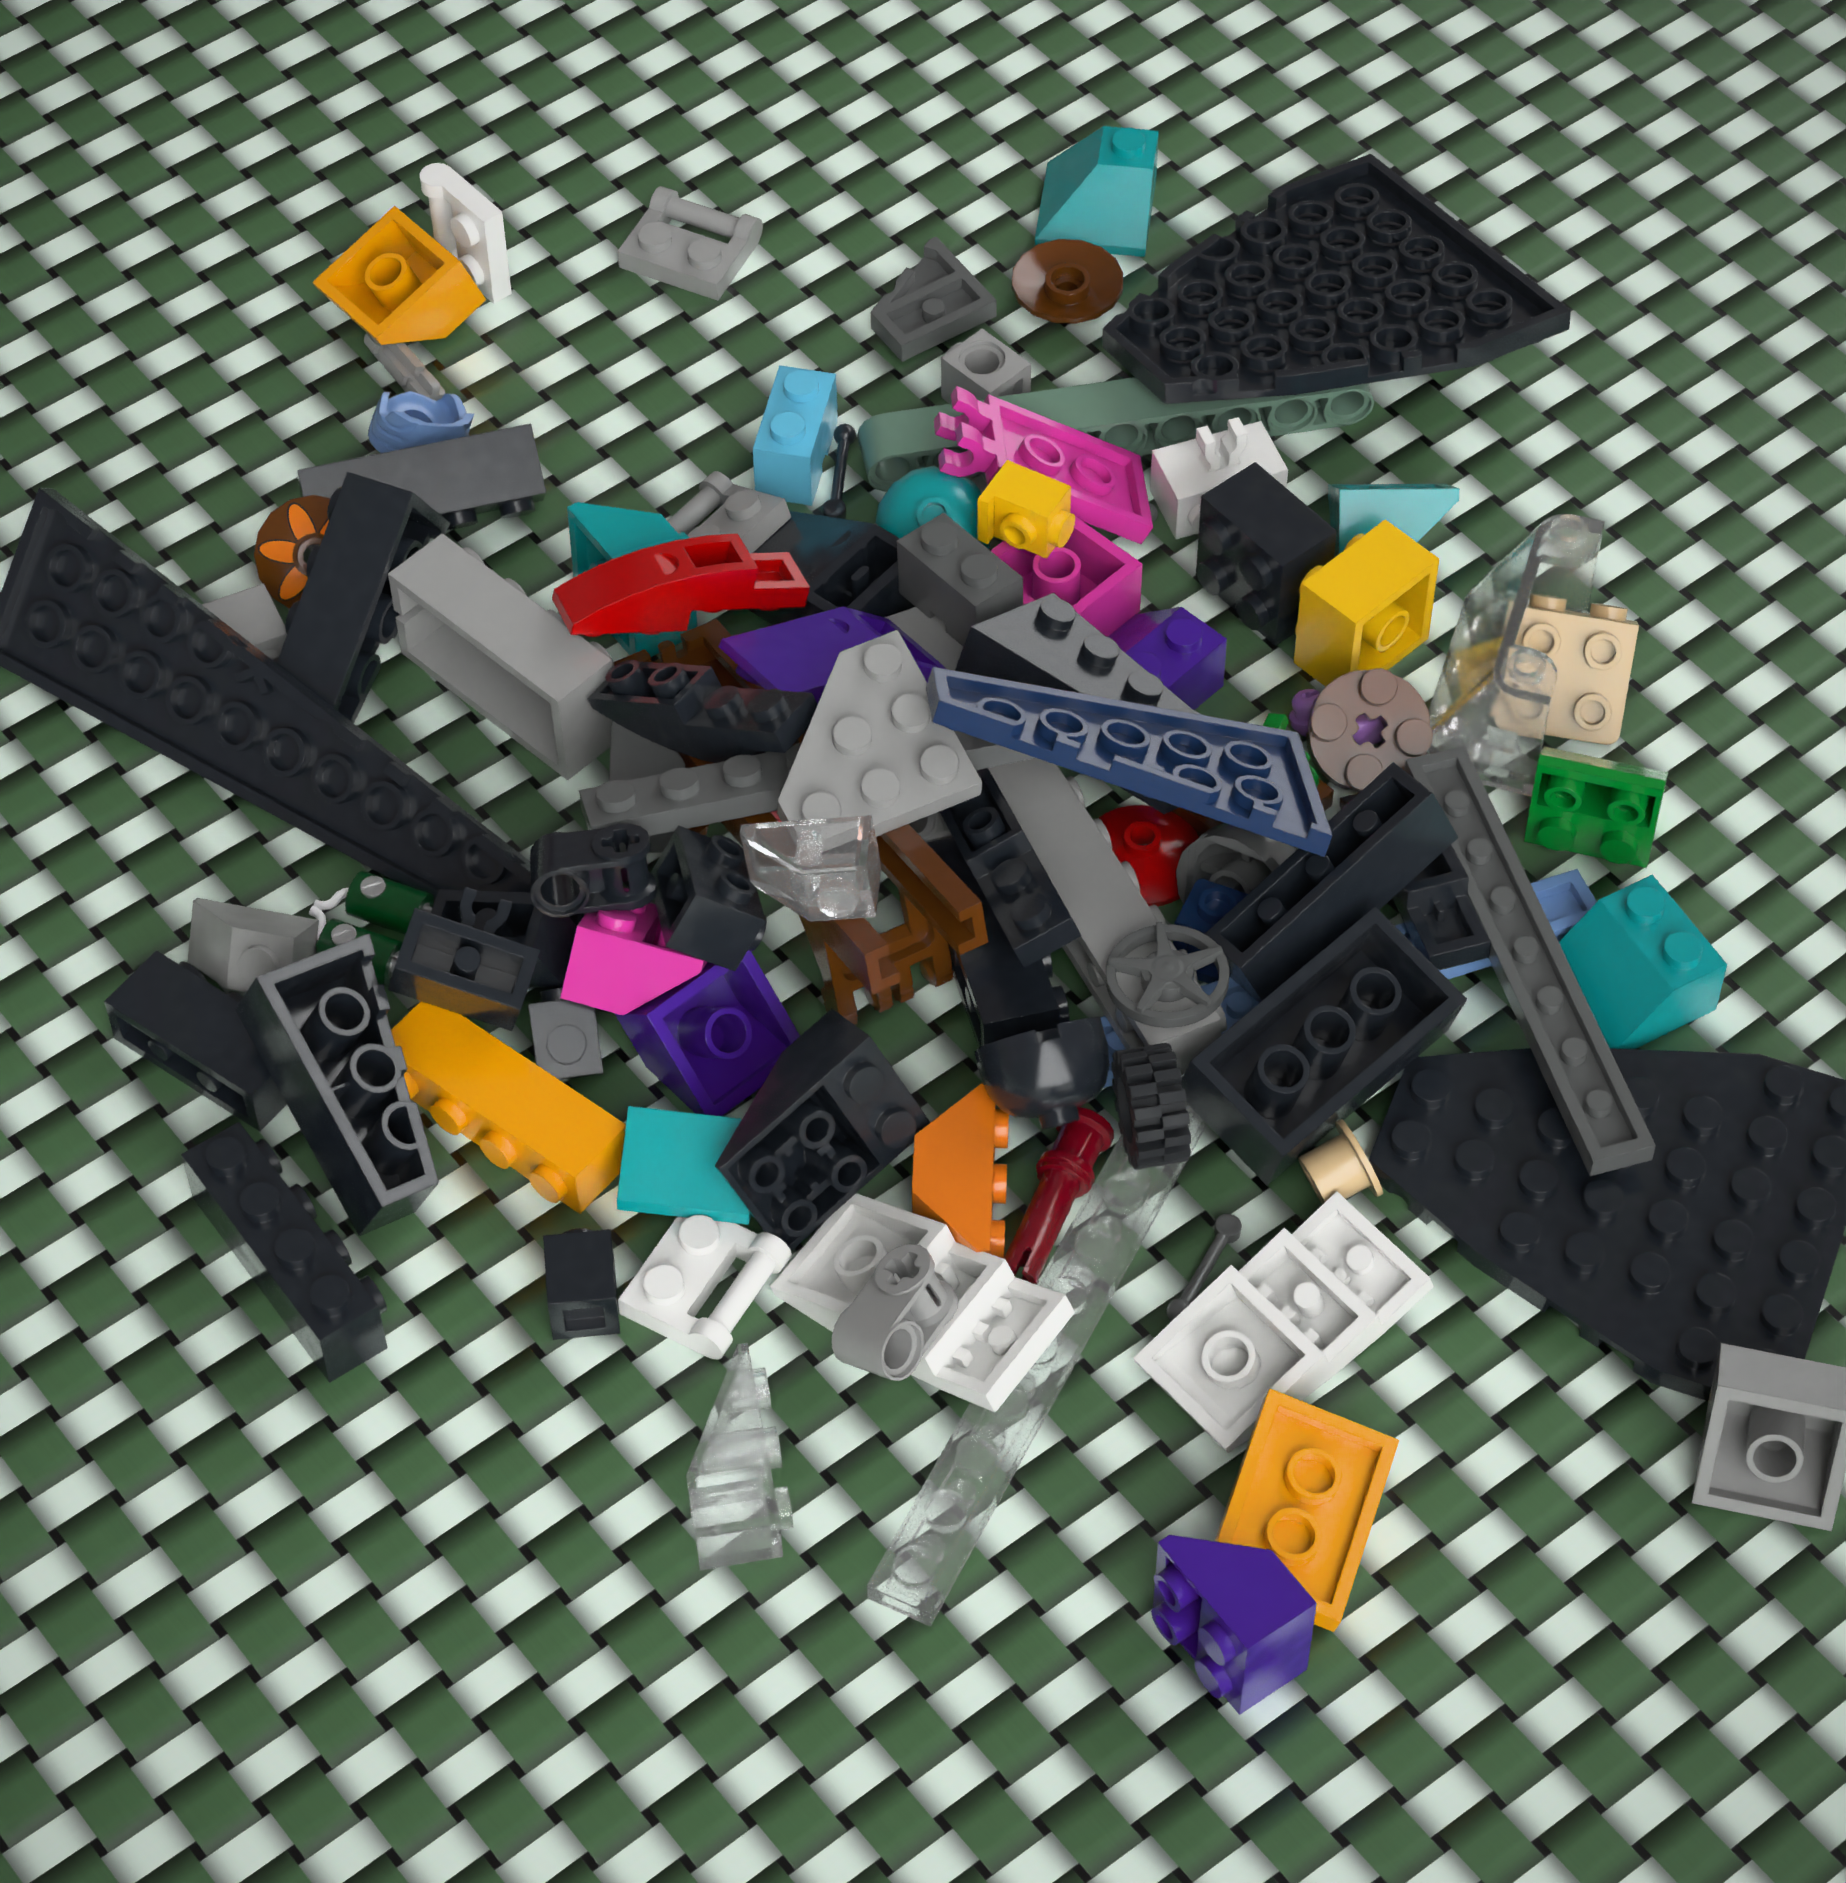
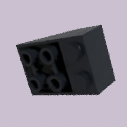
(843, 564)
(818, 1129)

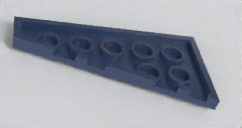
(1190, 760)

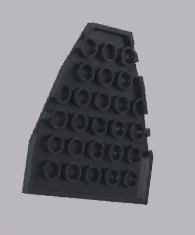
(1329, 291)
(1657, 1258)

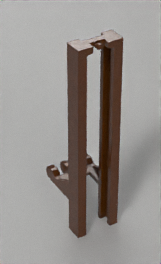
(850, 951)

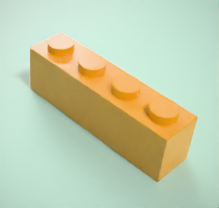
(509, 1106)

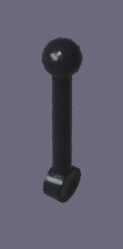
(844, 436)

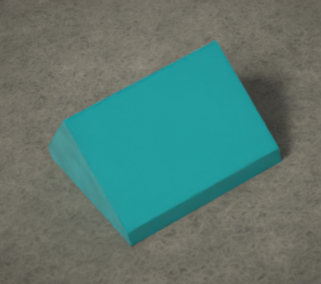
(672, 1165)

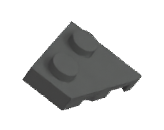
(931, 304)

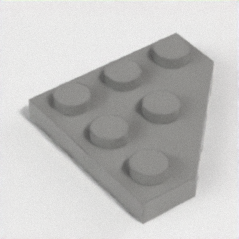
(876, 746)

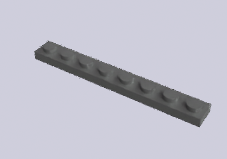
(723, 789)
(1536, 973)

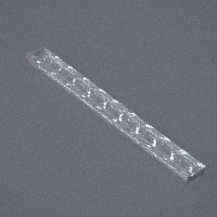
(991, 1445)

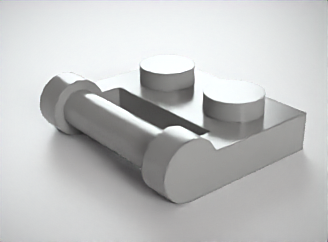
(684, 256)
(738, 511)

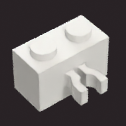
(1196, 466)

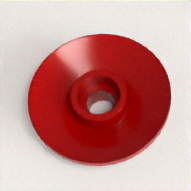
(1158, 860)

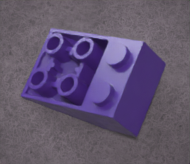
(804, 650)

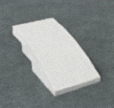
(1283, 1320)
(998, 1321)

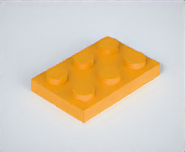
(1309, 1496)

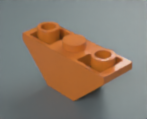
(957, 1172)

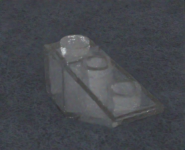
(730, 1479)

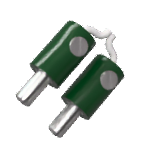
(379, 903)

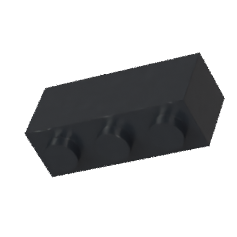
(194, 1035)

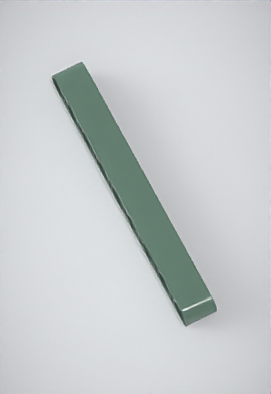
(1112, 411)

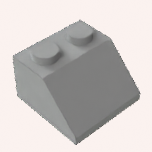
(1774, 1438)

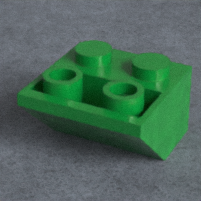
(1595, 807)

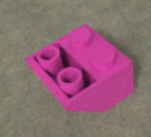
(623, 961)

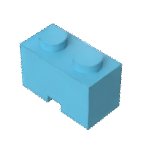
(795, 434)

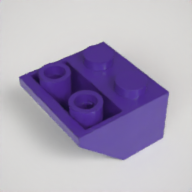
(1233, 1615)

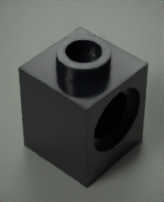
(581, 1283)

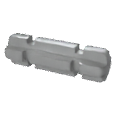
(405, 368)

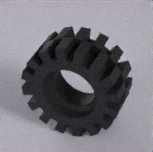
(1151, 1106)

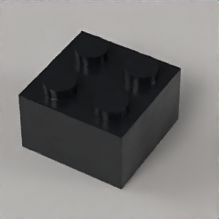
(1259, 548)

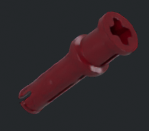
(1063, 1176)

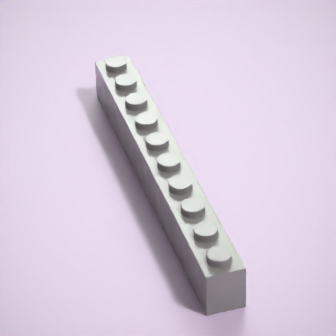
(1086, 873)

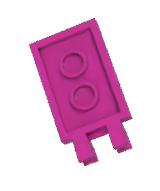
(1103, 478)

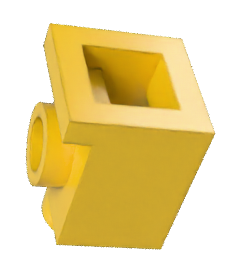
(1025, 510)

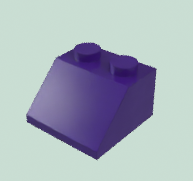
(1176, 650)
(713, 1035)

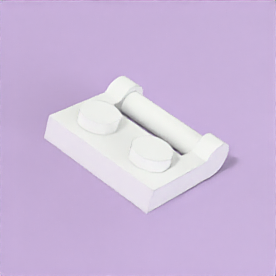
(468, 228)
(687, 1270)

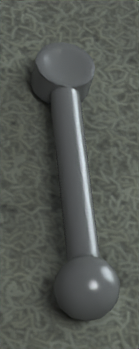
(1226, 1230)

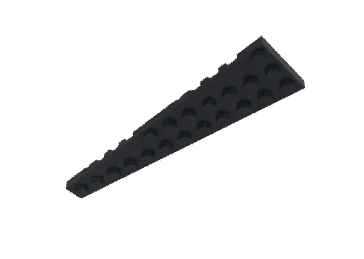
(166, 671)

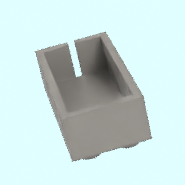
(502, 653)

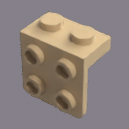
(1591, 662)

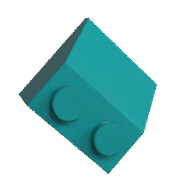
(610, 532)
(1642, 965)

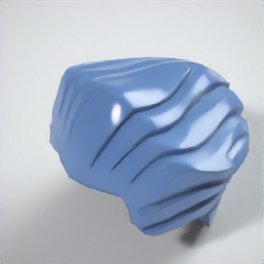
(416, 421)

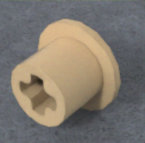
(1339, 1167)

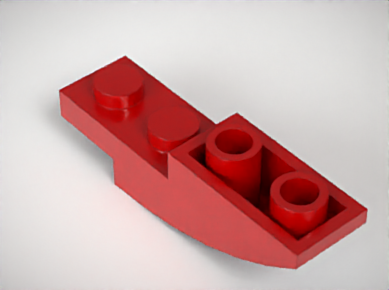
(663, 583)

